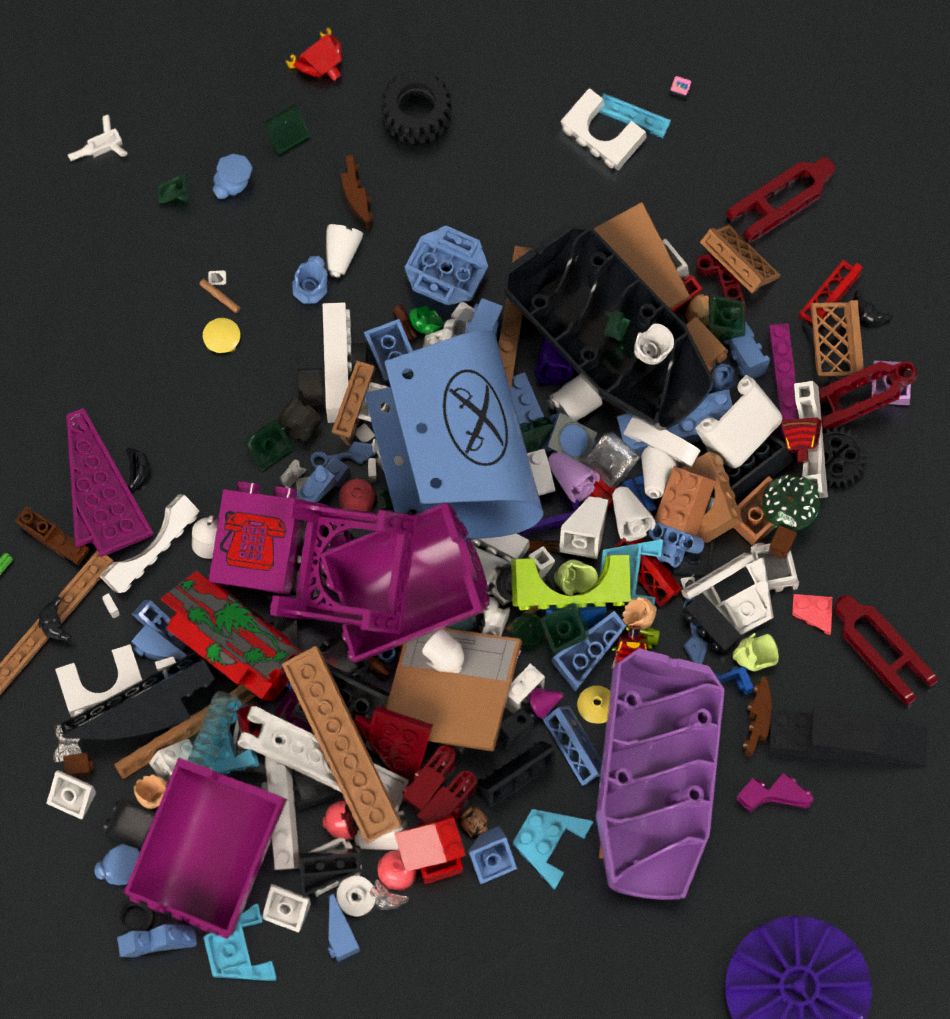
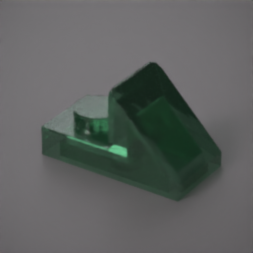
(173, 189)

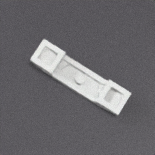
(662, 440)

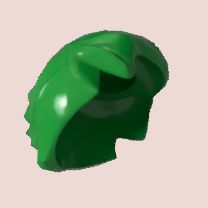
(425, 321)

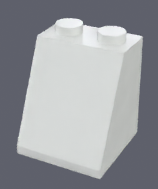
(585, 529)

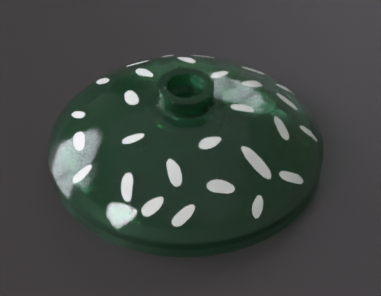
(794, 513)

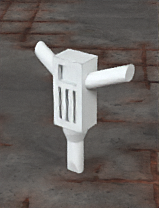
(100, 144)

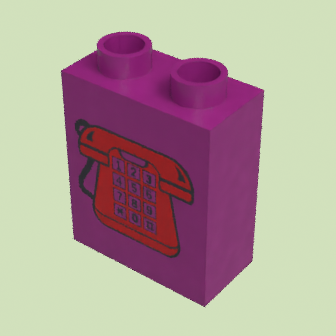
(256, 541)

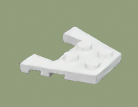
(749, 607)

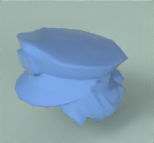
(231, 175)
(310, 280)
(117, 865)

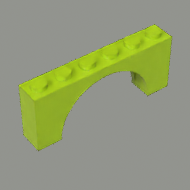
(610, 587)

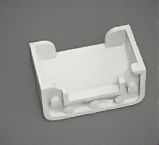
(742, 426)

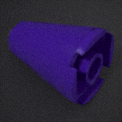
(551, 366)

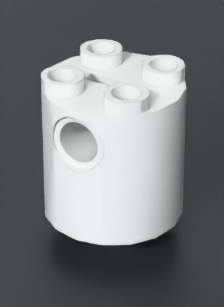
(575, 399)

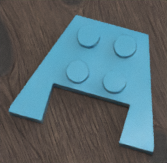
(650, 548)
(228, 758)
(540, 837)
(230, 956)

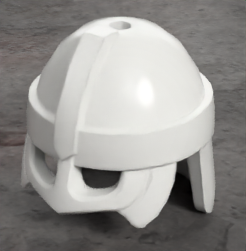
(654, 344)
(204, 536)
(444, 652)

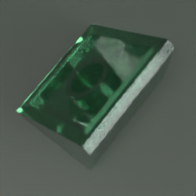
(726, 317)
(268, 444)
(565, 628)

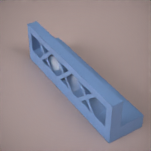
(578, 738)

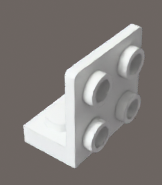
(166, 758)

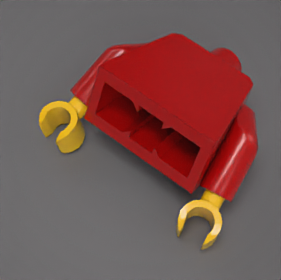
(320, 57)

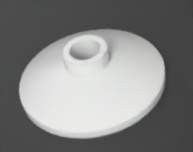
(360, 887)

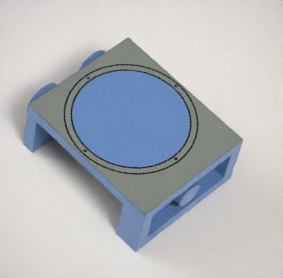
(570, 438)

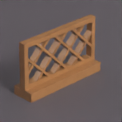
(730, 257)
(853, 335)
(347, 418)

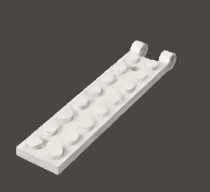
(303, 753)

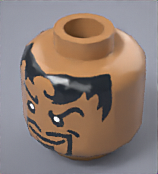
(473, 821)

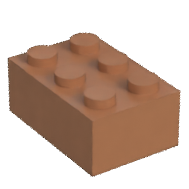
(684, 500)
(754, 522)

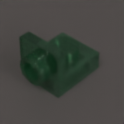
(616, 325)

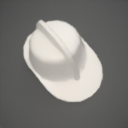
(459, 324)

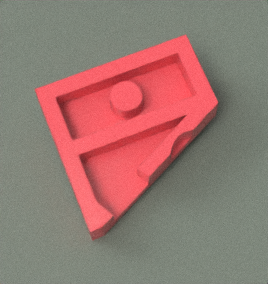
(814, 610)

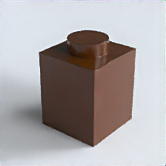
(782, 542)
(78, 765)

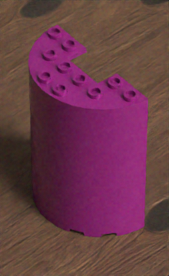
(442, 586)
(205, 848)

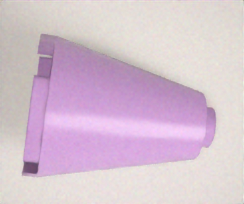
(573, 476)

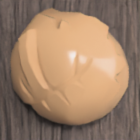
(698, 307)
(639, 613)
(150, 791)

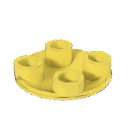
(221, 335)

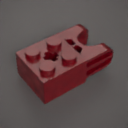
(429, 779)
(450, 799)

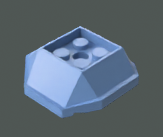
(447, 250)

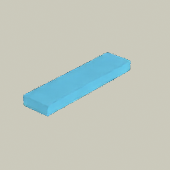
(626, 113)

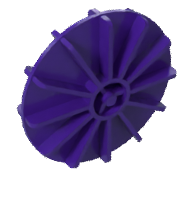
(797, 972)

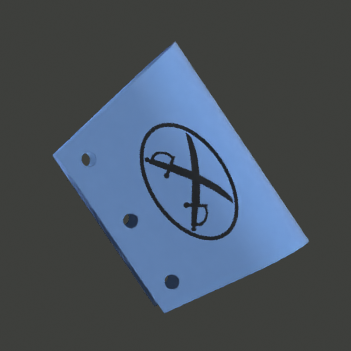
(456, 437)

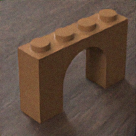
(708, 345)
(724, 512)

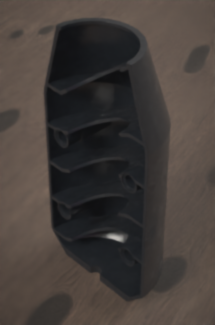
(565, 296)

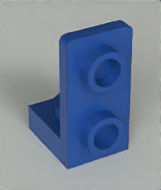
(743, 681)

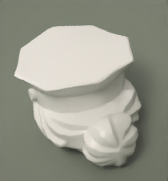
(494, 619)

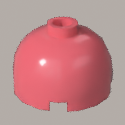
(357, 495)
(339, 821)
(393, 873)

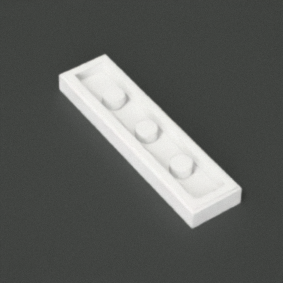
(717, 575)

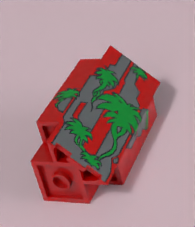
(230, 635)

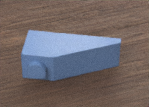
(154, 617)
(154, 645)
(340, 935)

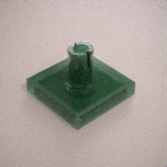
(286, 129)

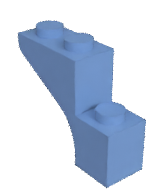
(324, 480)
(158, 939)

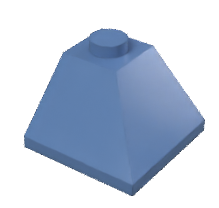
(491, 855)

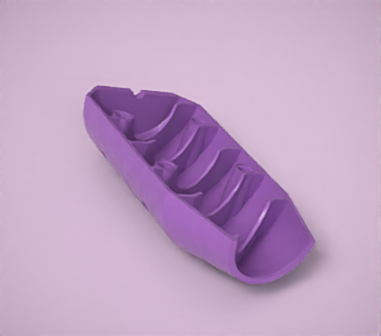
(658, 773)

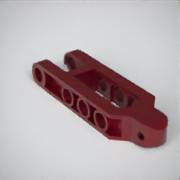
(821, 171)
(900, 376)
(850, 611)

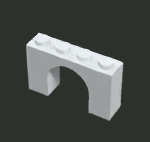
(615, 151)
(80, 699)

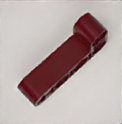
(718, 270)

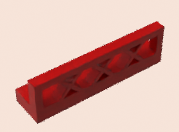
(835, 295)
(660, 576)

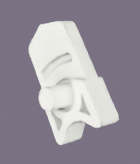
(292, 473)

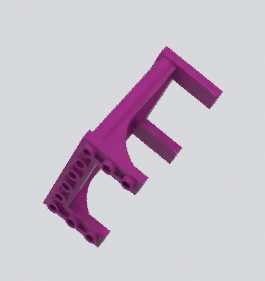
(310, 570)

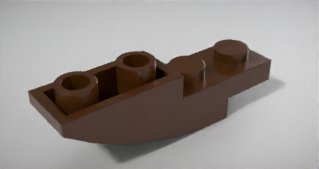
(355, 195)
(51, 535)
(761, 711)

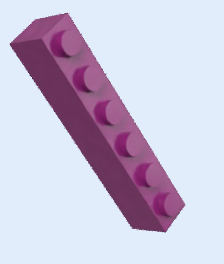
(783, 372)

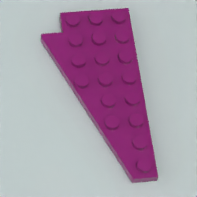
(100, 498)

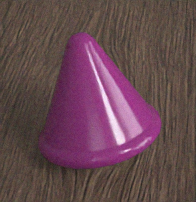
(544, 701)

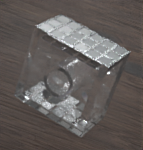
(612, 459)

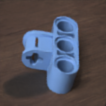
(675, 548)

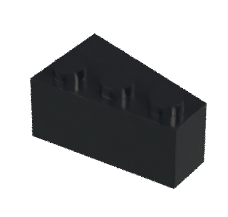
(327, 867)

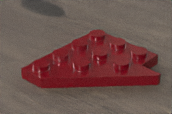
(397, 740)

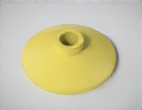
(590, 711)

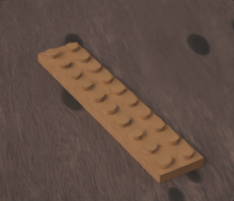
(342, 744)

